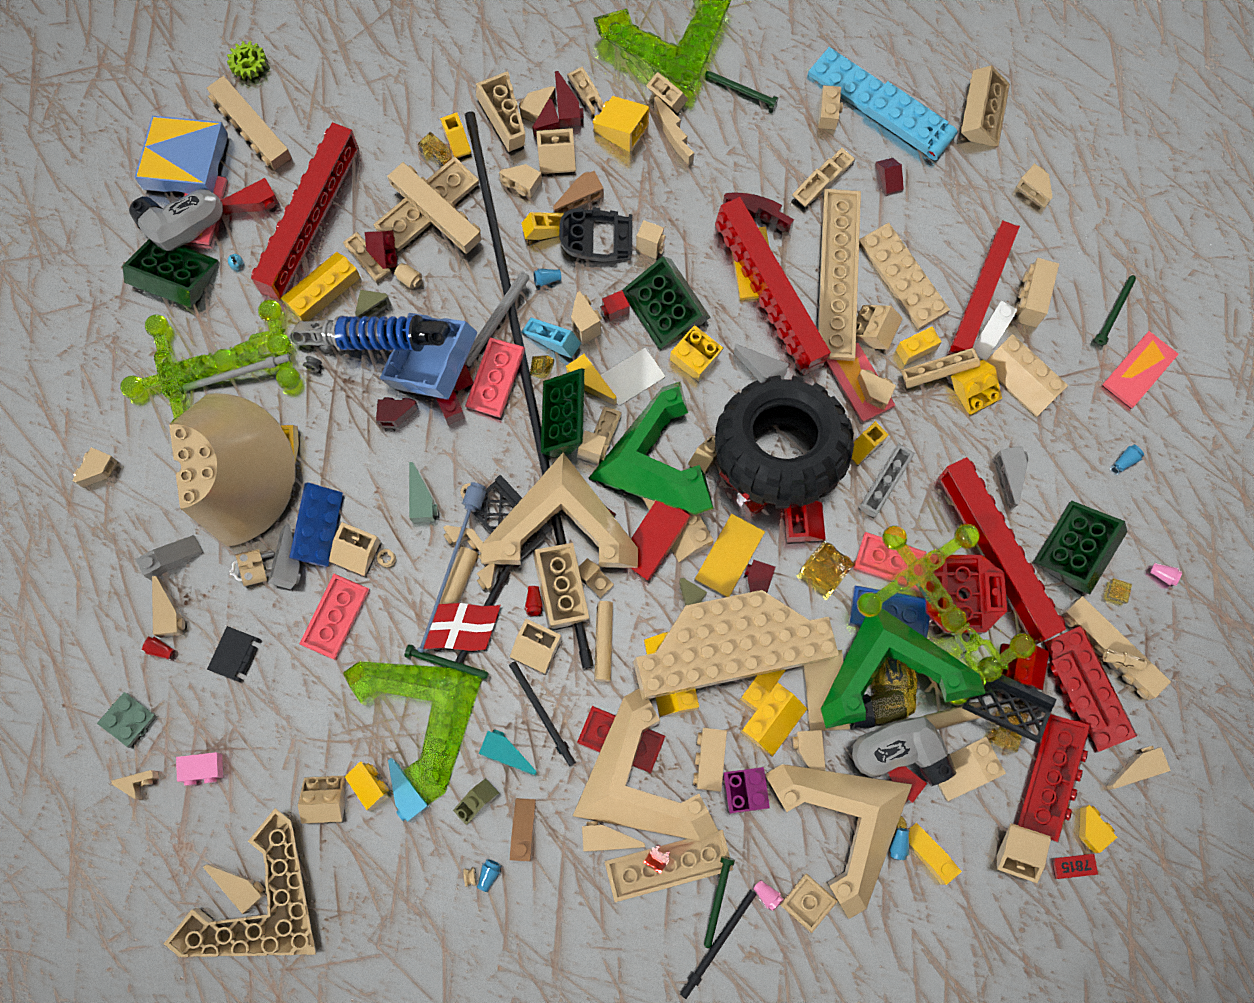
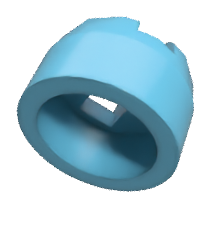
(240, 262)

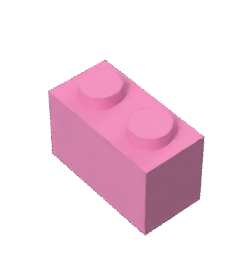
(199, 767)

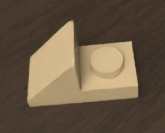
(594, 578)
(132, 783)

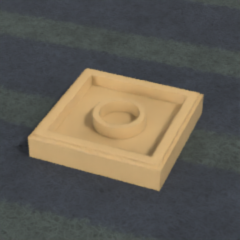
(808, 903)

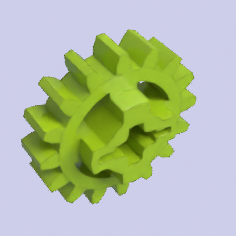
(246, 60)

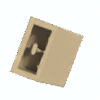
(556, 151)
(585, 320)
(877, 326)
(353, 549)
(535, 646)
(322, 799)
(1023, 853)

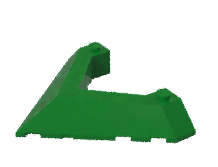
(636, 473)
(884, 638)

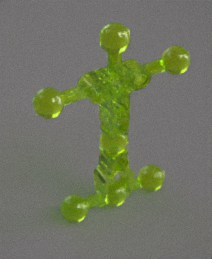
(222, 360)
(952, 617)

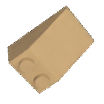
(974, 766)

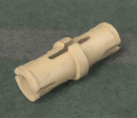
(1124, 660)

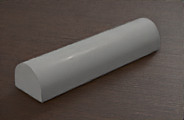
(886, 480)

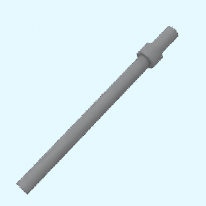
(269, 362)

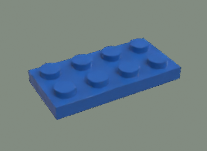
(316, 525)

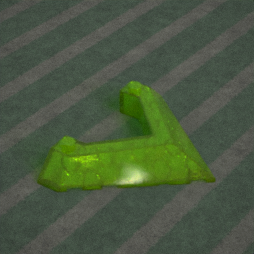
(678, 62)
(452, 702)

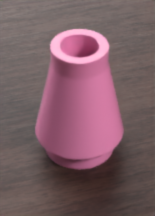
(1168, 574)
(768, 895)

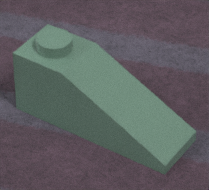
(421, 504)

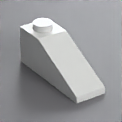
(994, 330)

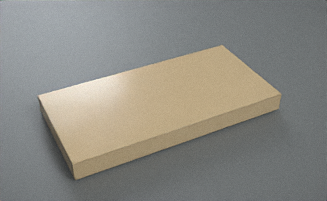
(818, 683)

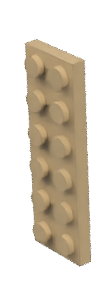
(407, 222)
(903, 276)
(688, 862)

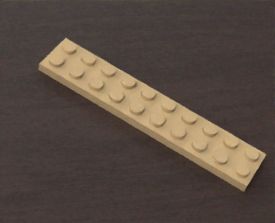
(839, 272)

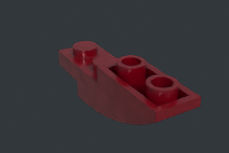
(764, 208)

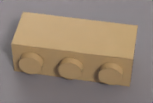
(710, 760)

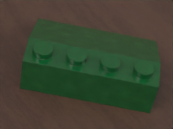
(172, 274)
(665, 302)
(562, 414)
(1081, 546)

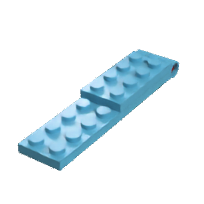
(885, 104)

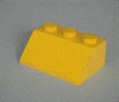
(774, 719)

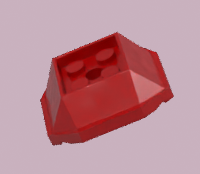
(981, 583)

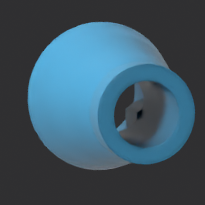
(546, 276)
(1130, 457)
(900, 845)
(489, 873)

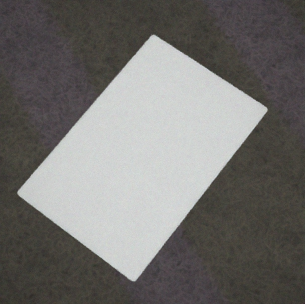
(633, 376)

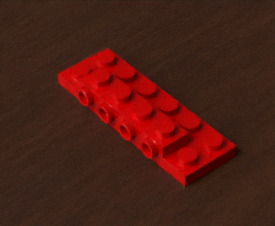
(1089, 688)
(1055, 777)

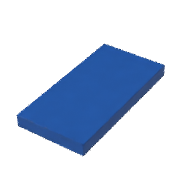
(906, 608)

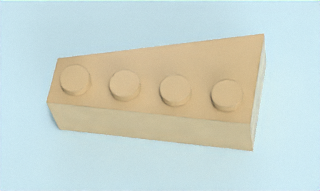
(502, 109)

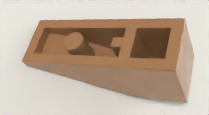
(581, 192)
(523, 830)

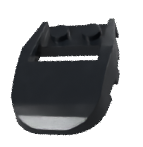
(577, 231)

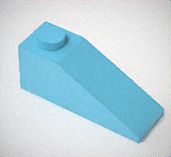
(552, 336)
(406, 797)

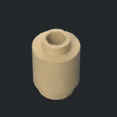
(408, 275)

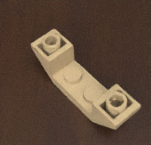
(487, 574)

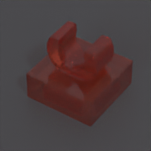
(656, 859)

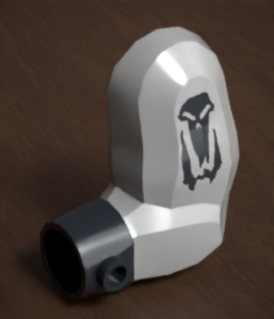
(178, 221)
(901, 745)

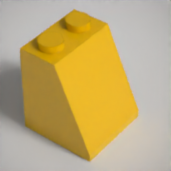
(622, 122)

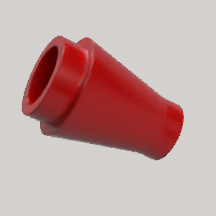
(533, 602)
(157, 648)

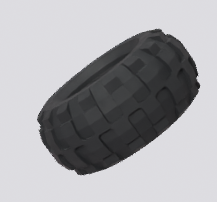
(783, 479)

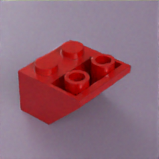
(805, 522)
(1029, 670)

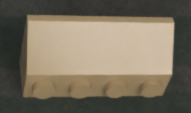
(985, 106)
(1026, 375)
(692, 539)
(560, 585)

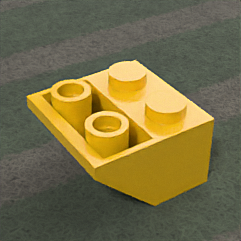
(696, 353)
(977, 387)
(367, 786)

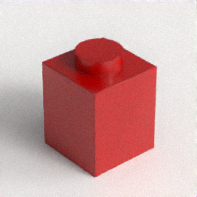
(615, 305)

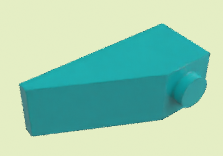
(502, 750)

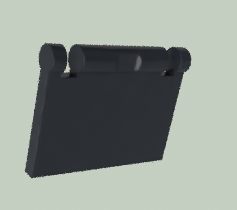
(233, 654)

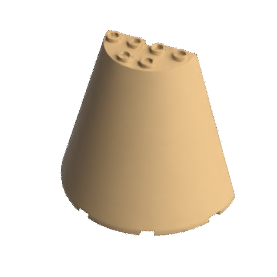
(232, 467)

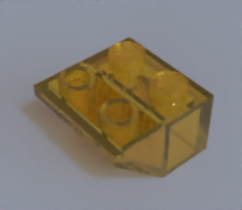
(827, 567)

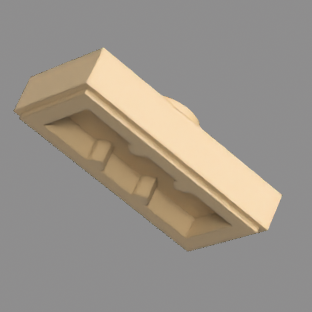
(607, 423)

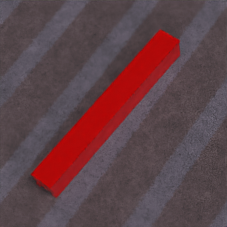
(984, 287)

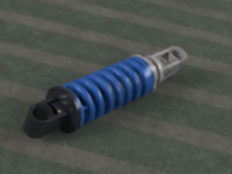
(371, 333)

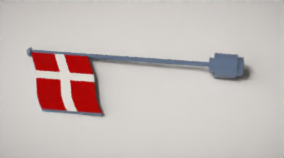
(461, 624)

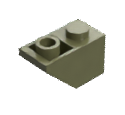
(475, 801)

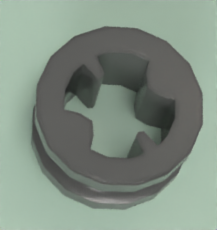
(312, 363)

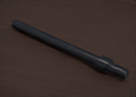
(502, 578)
(562, 747)
(695, 978)

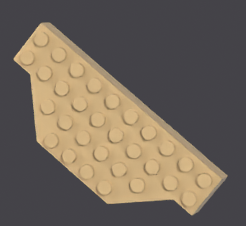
(732, 642)

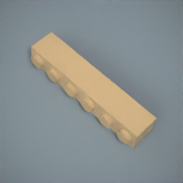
(249, 123)
(434, 207)
(1105, 636)

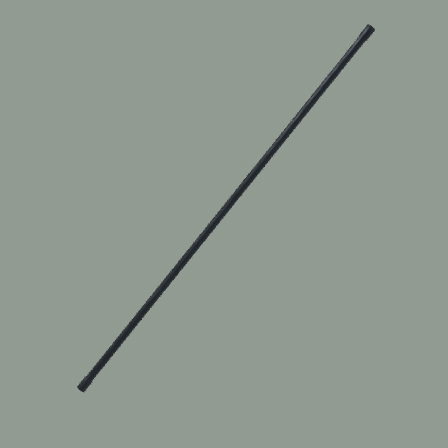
(471, 122)

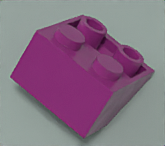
(746, 790)

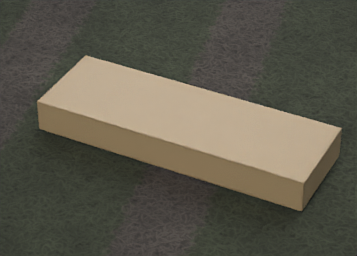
(357, 247)

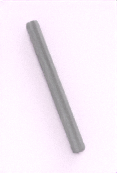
(496, 317)

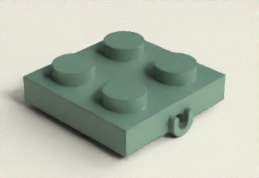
(126, 720)

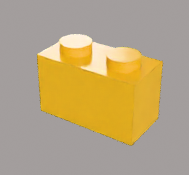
(918, 345)

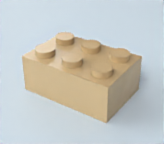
(1036, 292)

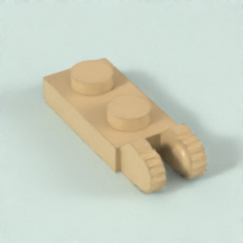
(585, 89)

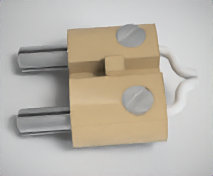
(251, 567)

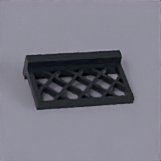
(512, 498)
(1014, 692)

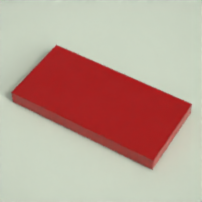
(657, 536)
(597, 728)

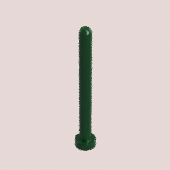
(743, 89)
(1102, 338)
(410, 651)
(727, 862)

